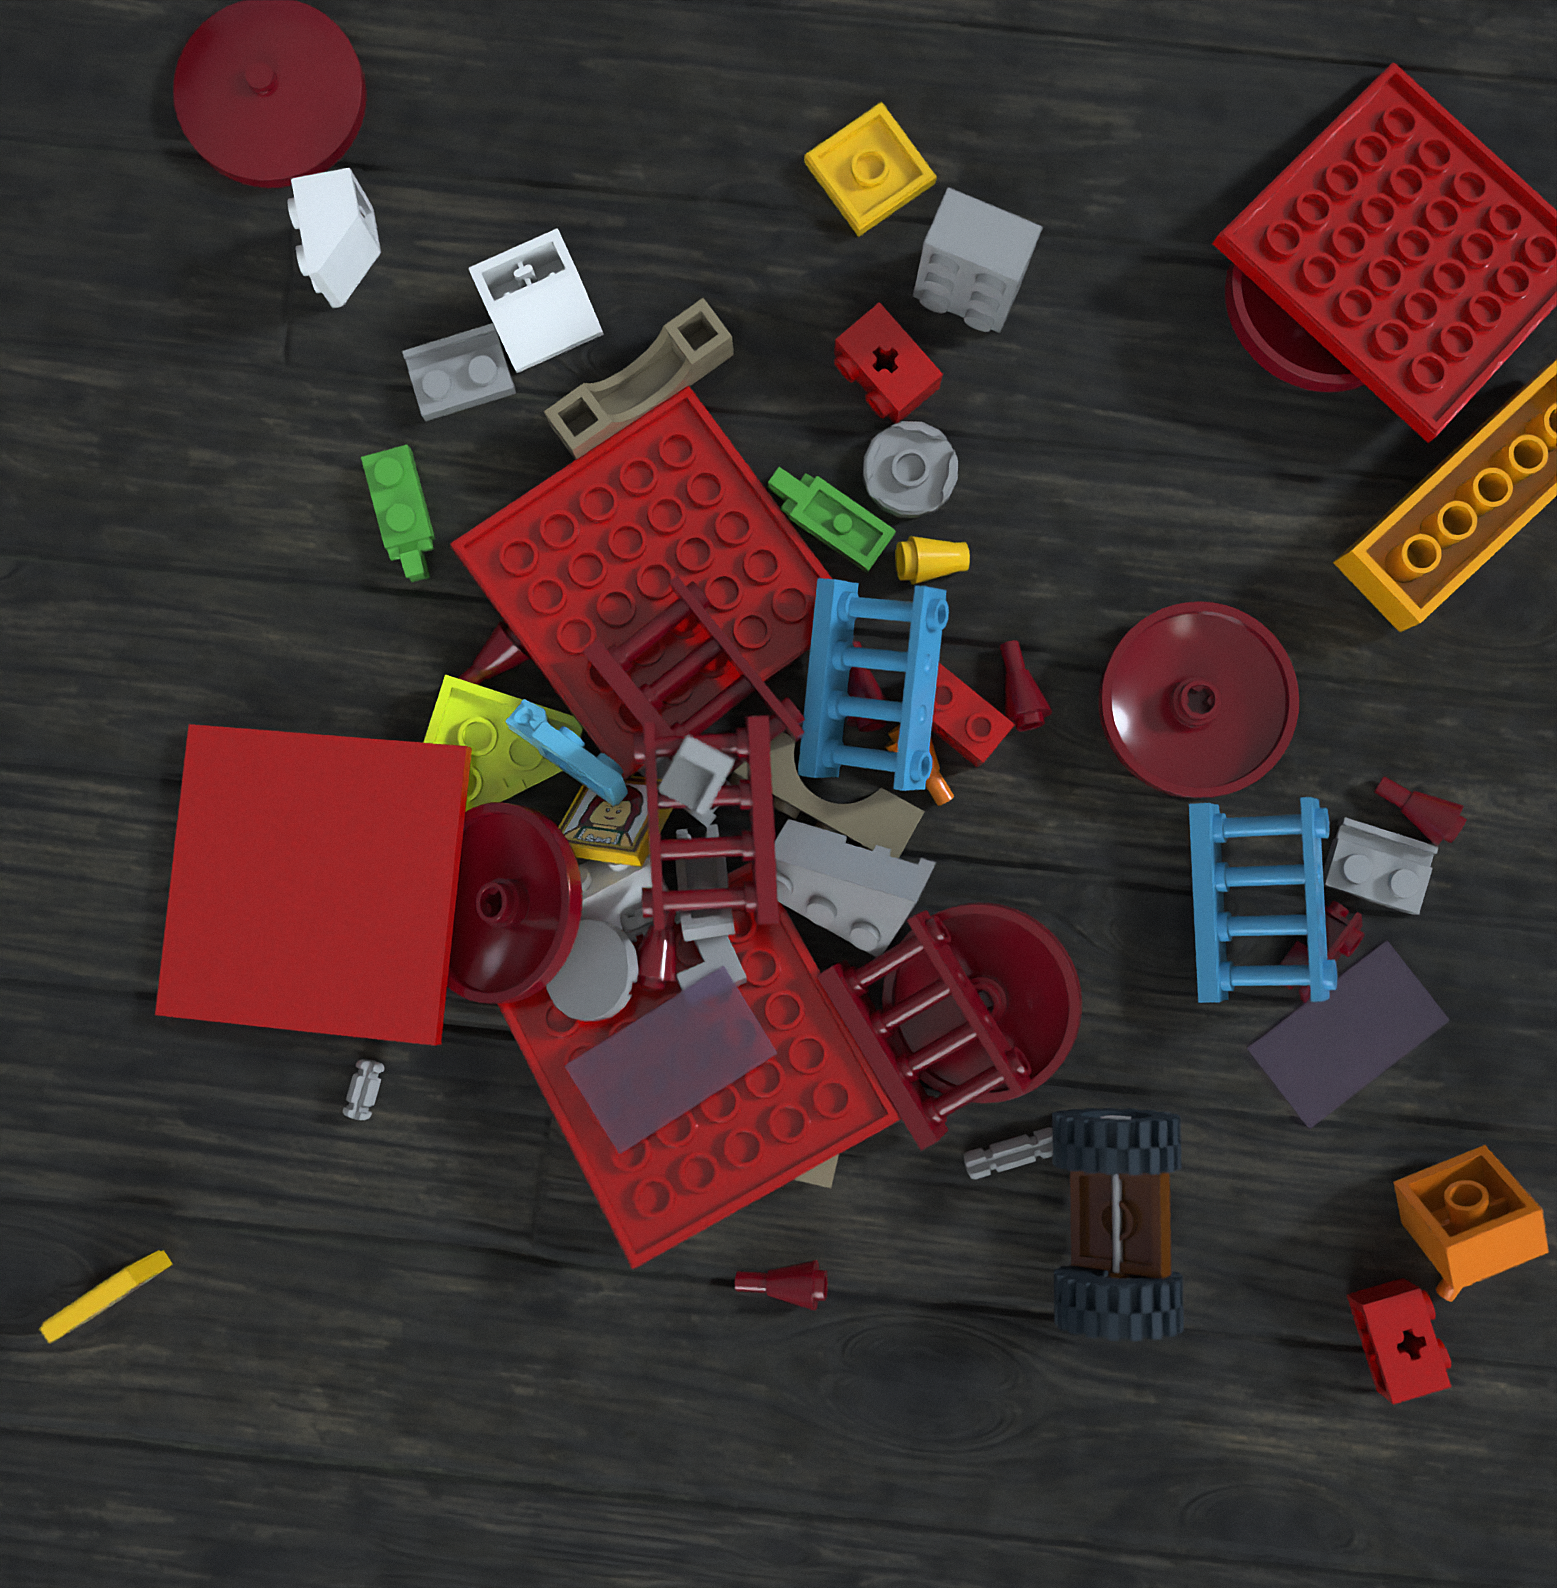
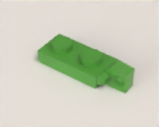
(400, 508)
(832, 517)

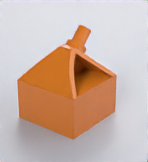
(1470, 1219)

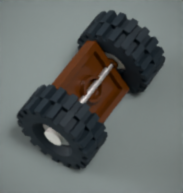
(1119, 1223)

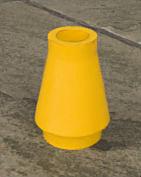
(928, 559)

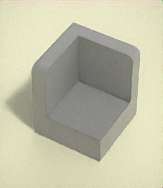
(695, 775)

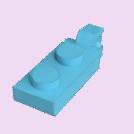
(567, 752)

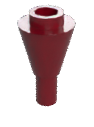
(496, 656)
(864, 685)
(1023, 698)
(1431, 815)
(657, 955)
(796, 1284)

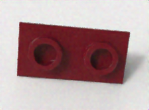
(1341, 936)

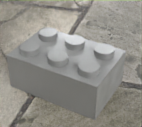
(974, 261)

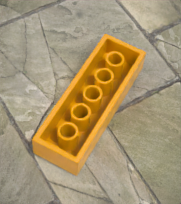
(1461, 508)

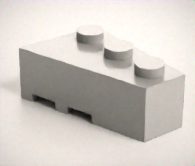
(846, 887)

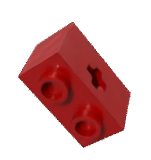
(882, 340)
(966, 719)
(1422, 1360)

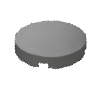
(910, 469)
(596, 973)

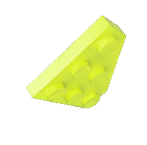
(500, 758)

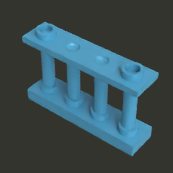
(828, 677)
(1215, 926)

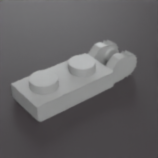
(704, 874)

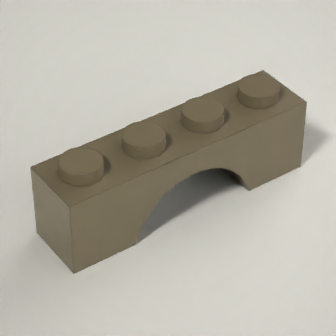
(678, 358)
(877, 820)

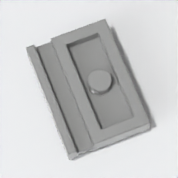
(459, 372)
(1379, 866)

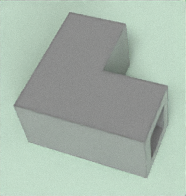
(714, 953)

